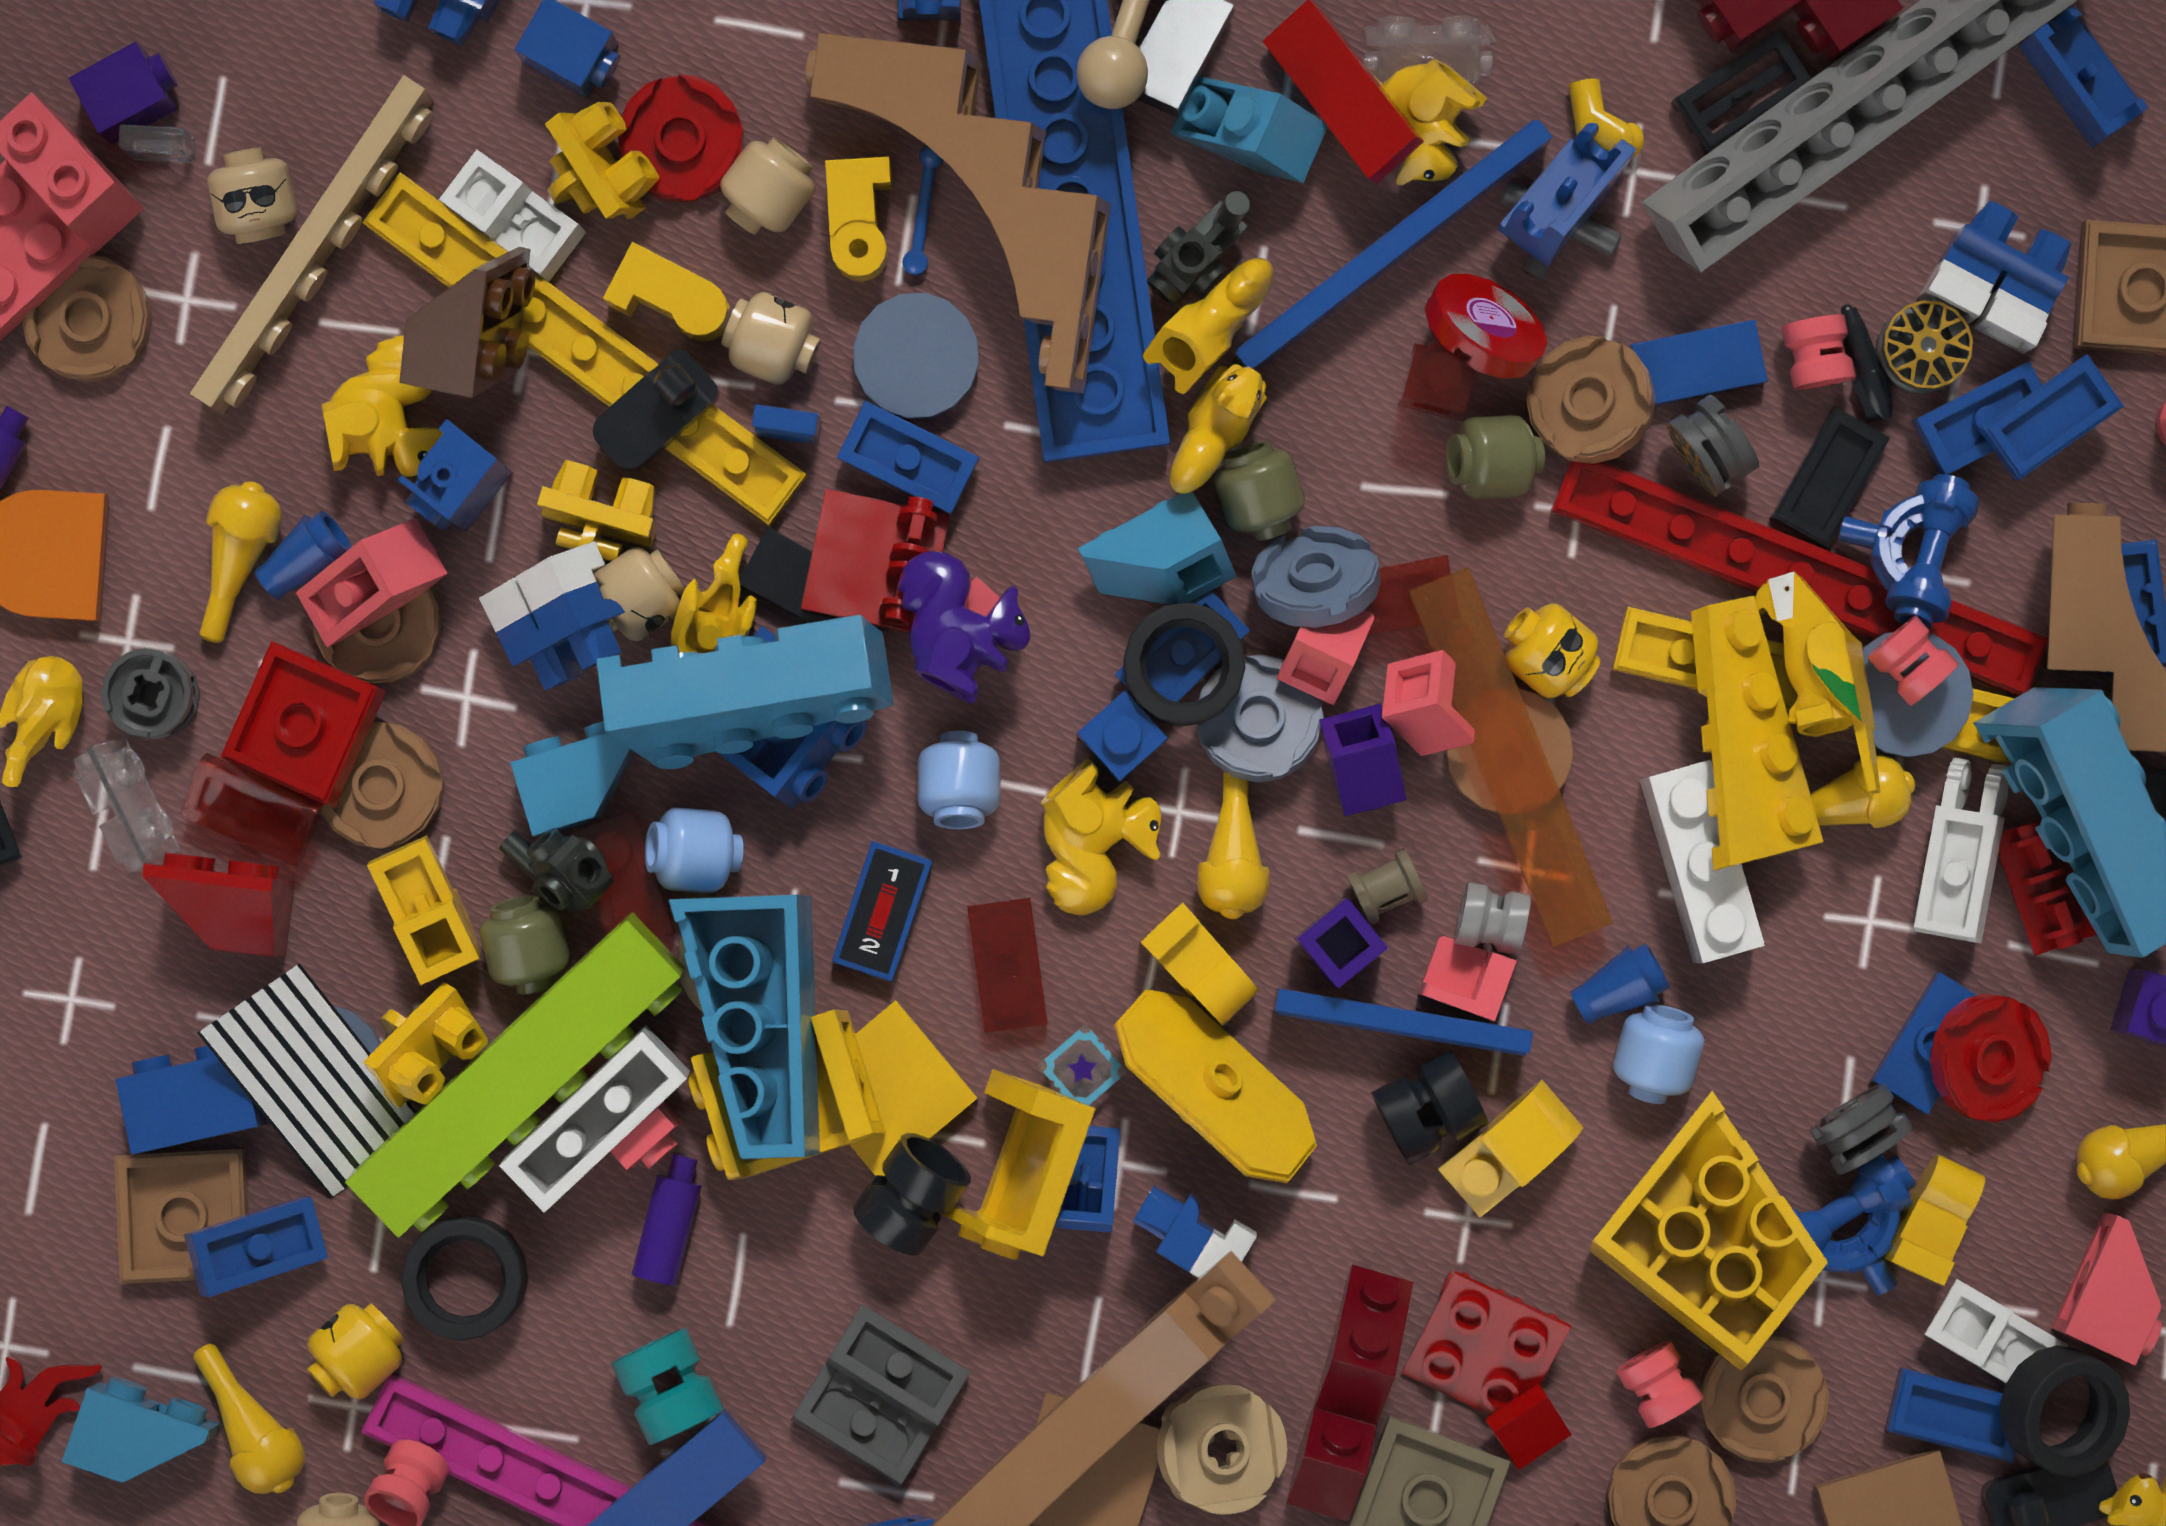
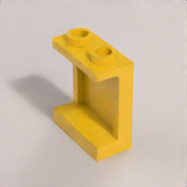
(844, 1099)
(1030, 1168)

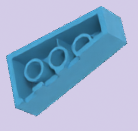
(745, 690)
(2092, 808)
(757, 1005)

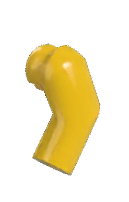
(1589, 108)

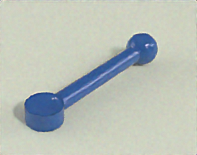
(915, 260)

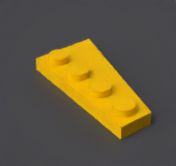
(1756, 764)

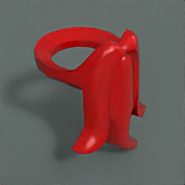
(25, 1413)

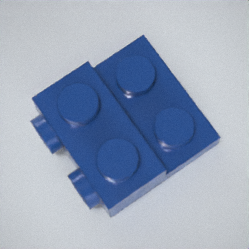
(796, 766)

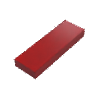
(1343, 91)

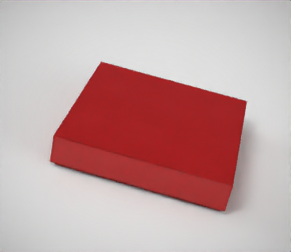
(303, 724)

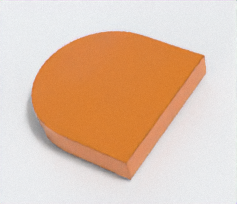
(53, 554)

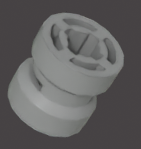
(1492, 919)

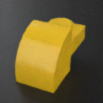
(425, 910)
(1511, 1148)

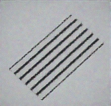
(306, 1076)

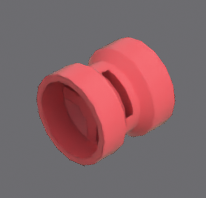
(1818, 352)
(1902, 650)
(1658, 1382)
(409, 1479)

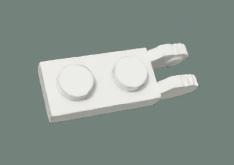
(1962, 856)

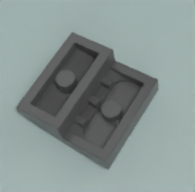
(880, 1396)

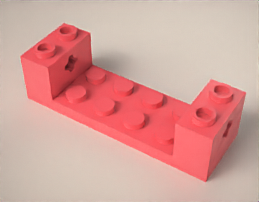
(53, 207)

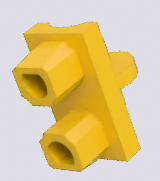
(588, 168)
(572, 505)
(421, 1044)

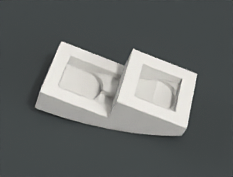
(512, 214)
(1986, 1332)

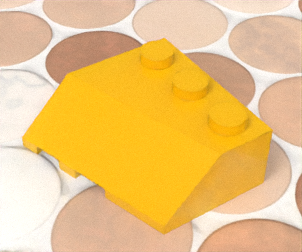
(1712, 1239)

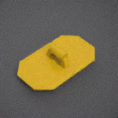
(1215, 1085)

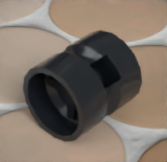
(1450, 1097)
(916, 1187)

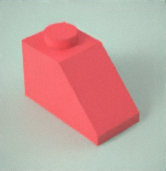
(371, 581)
(2112, 1295)

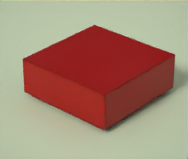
(1528, 1426)

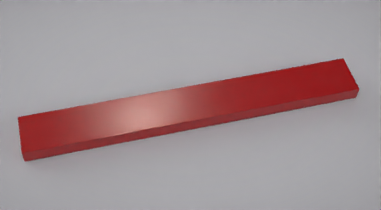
(1753, 553)

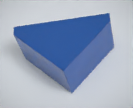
(1093, 1183)

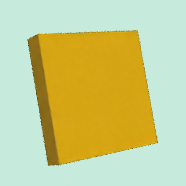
(910, 1082)

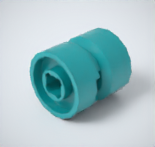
(677, 1406)

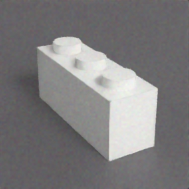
(1711, 904)
(594, 1118)

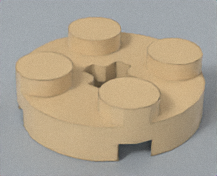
(1249, 1471)

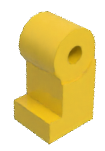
(854, 236)
(670, 290)
(1200, 964)
(1936, 1219)

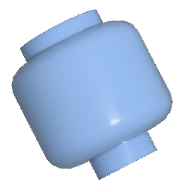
(958, 780)
(693, 850)
(1658, 1053)

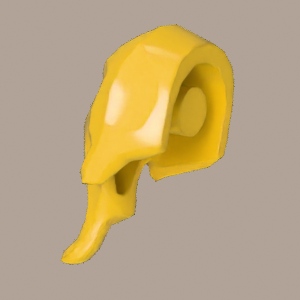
(715, 611)
(40, 701)

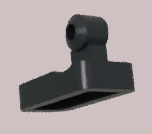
(655, 411)
(2046, 1498)

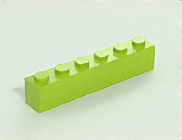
(516, 1075)

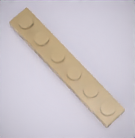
(301, 268)

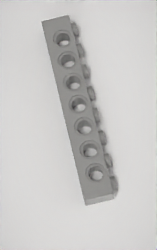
(1835, 121)

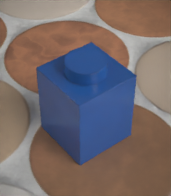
(569, 48)
(1122, 736)

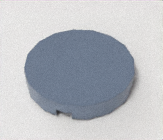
(916, 356)
(1316, 577)
(1927, 723)
(1265, 728)

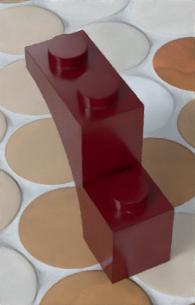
(1823, 24)
(1351, 1393)

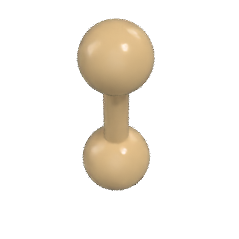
(1113, 68)

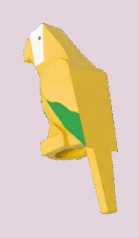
(1823, 667)

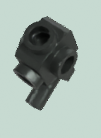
(1193, 257)
(566, 870)

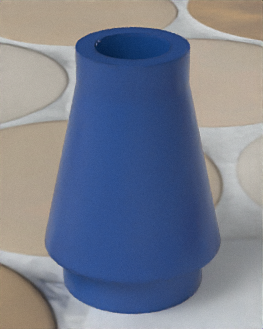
(303, 554)
(1622, 984)

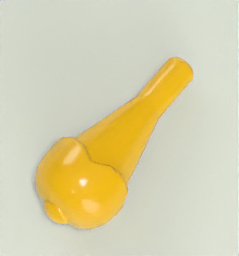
(242, 525)
(1848, 801)
(1233, 873)
(2118, 1160)
(262, 1450)

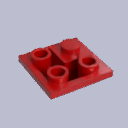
(231, 910)

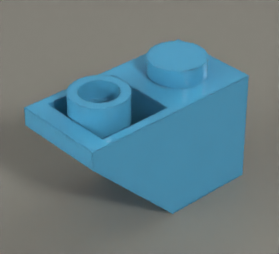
(1251, 128)
(1160, 555)
(571, 781)
(128, 1434)

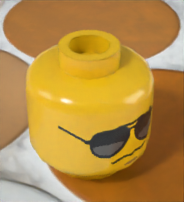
(1551, 650)
(354, 1351)

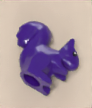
(947, 636)

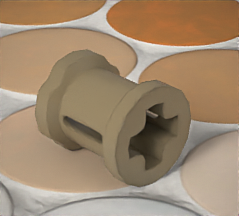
(1387, 887)

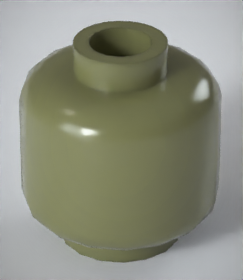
(1494, 457)
(1259, 490)
(524, 943)

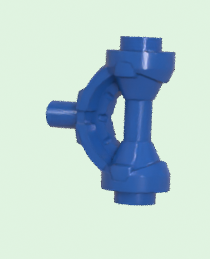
(1941, 509)
(1877, 1190)

